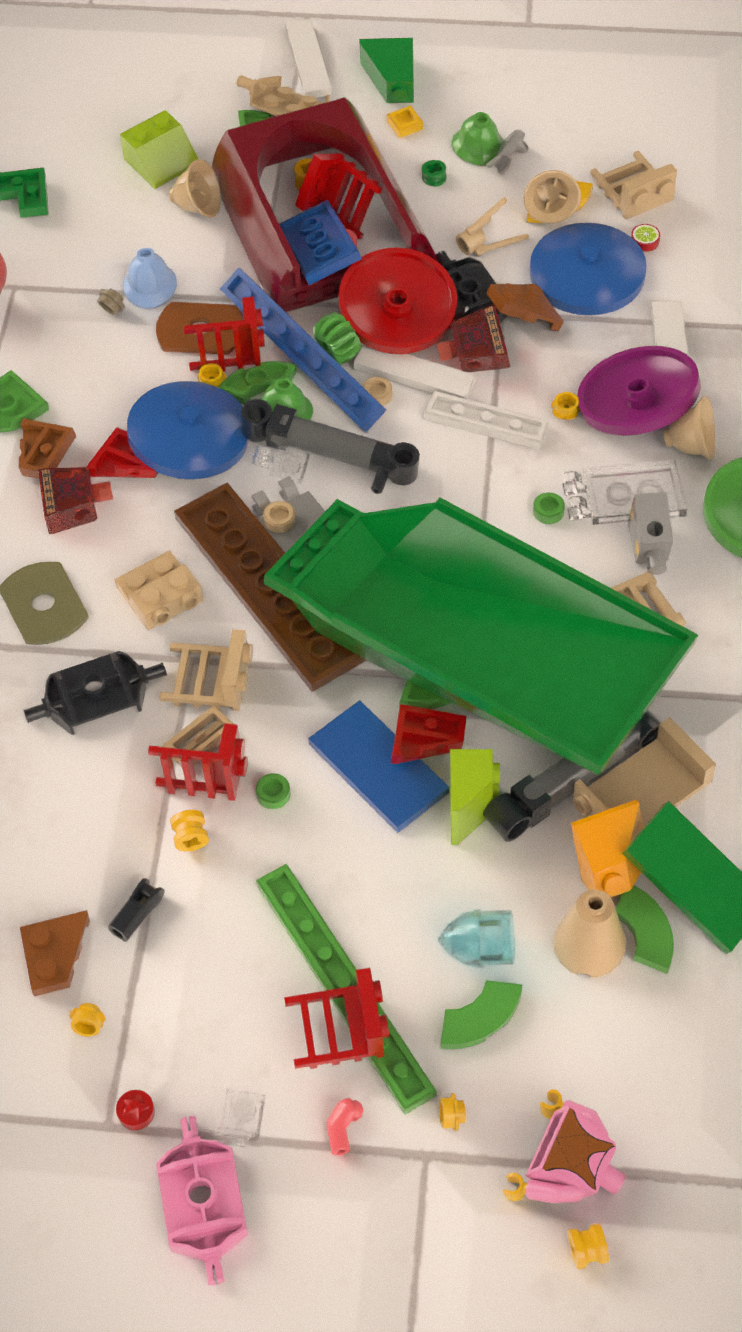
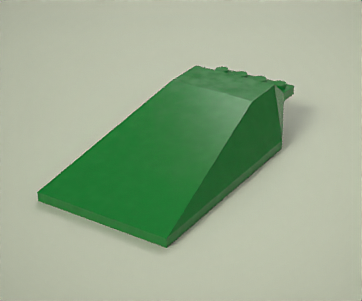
(484, 623)

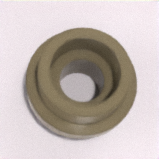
(111, 301)

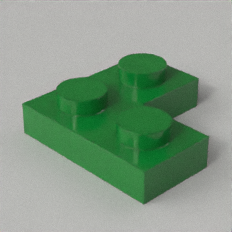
(29, 188)

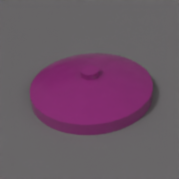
(639, 390)

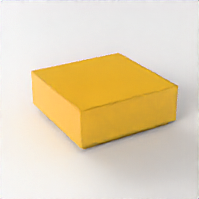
(404, 121)

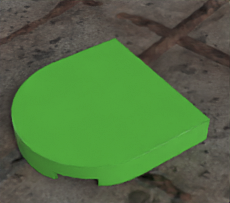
(18, 402)

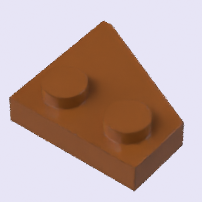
(524, 302)
(43, 446)
(52, 950)

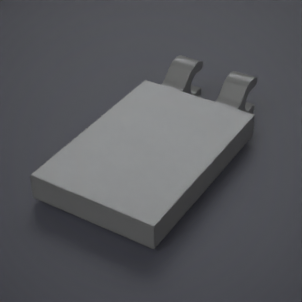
(306, 512)

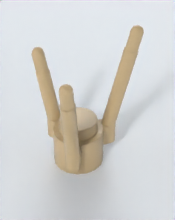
(473, 237)

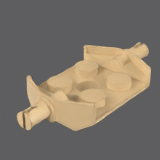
(272, 98)

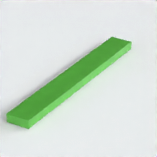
(335, 970)

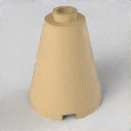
(590, 936)

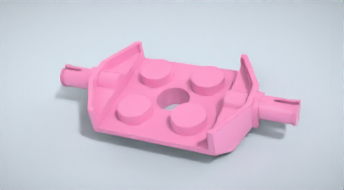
(206, 1228)

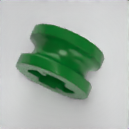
(434, 173)

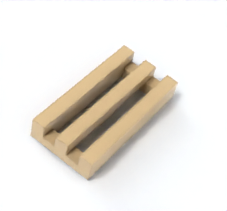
(205, 740)

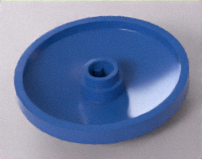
(588, 268)
(187, 430)

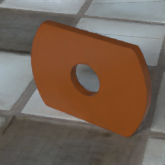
(178, 314)

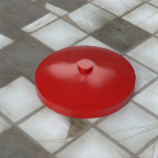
(398, 300)

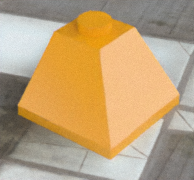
(600, 847)

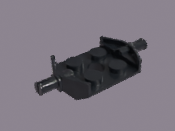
(473, 275)
(73, 705)

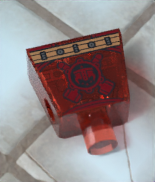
(477, 342)
(70, 497)

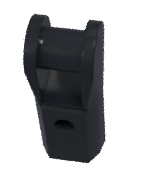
(133, 912)

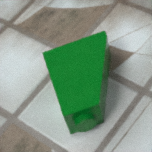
(390, 67)

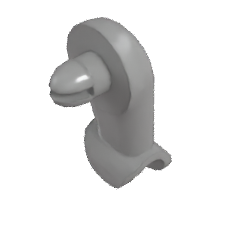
(512, 143)

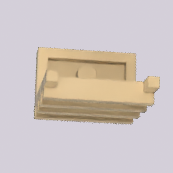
(639, 191)
(230, 678)

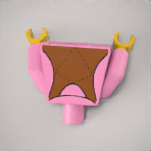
(570, 1157)

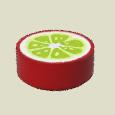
(646, 236)

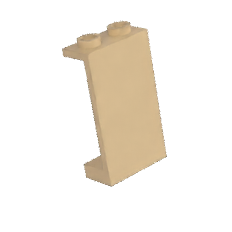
(661, 772)

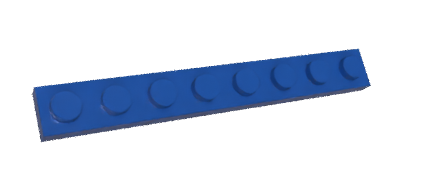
(306, 352)

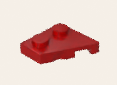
(118, 459)
(426, 733)

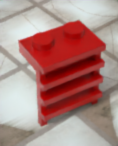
(328, 180)
(246, 338)
(220, 769)
(364, 1022)

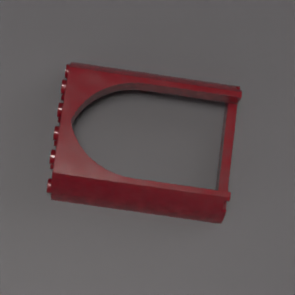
(252, 147)

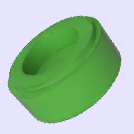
(548, 508)
(273, 791)

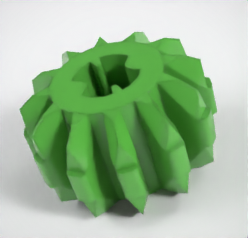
(337, 337)

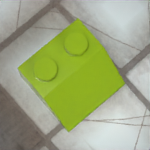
(158, 149)
(472, 787)

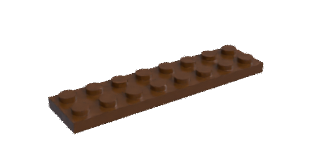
(242, 556)

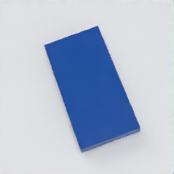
(319, 242)
(361, 753)

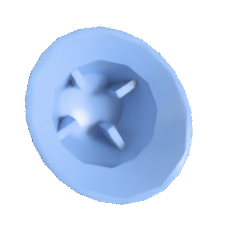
(149, 280)

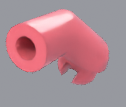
(338, 1121)

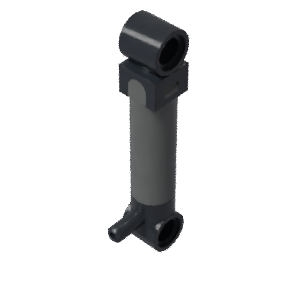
(285, 429)
(534, 797)

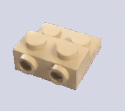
(159, 590)

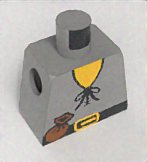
(651, 531)

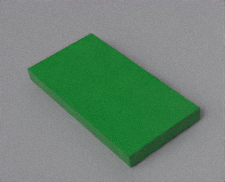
(691, 874)

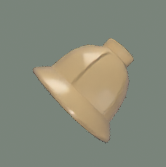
(197, 190)
(552, 196)
(694, 431)

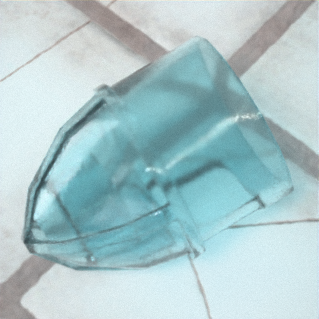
(481, 938)

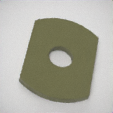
(48, 625)

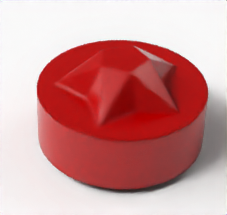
(135, 1109)

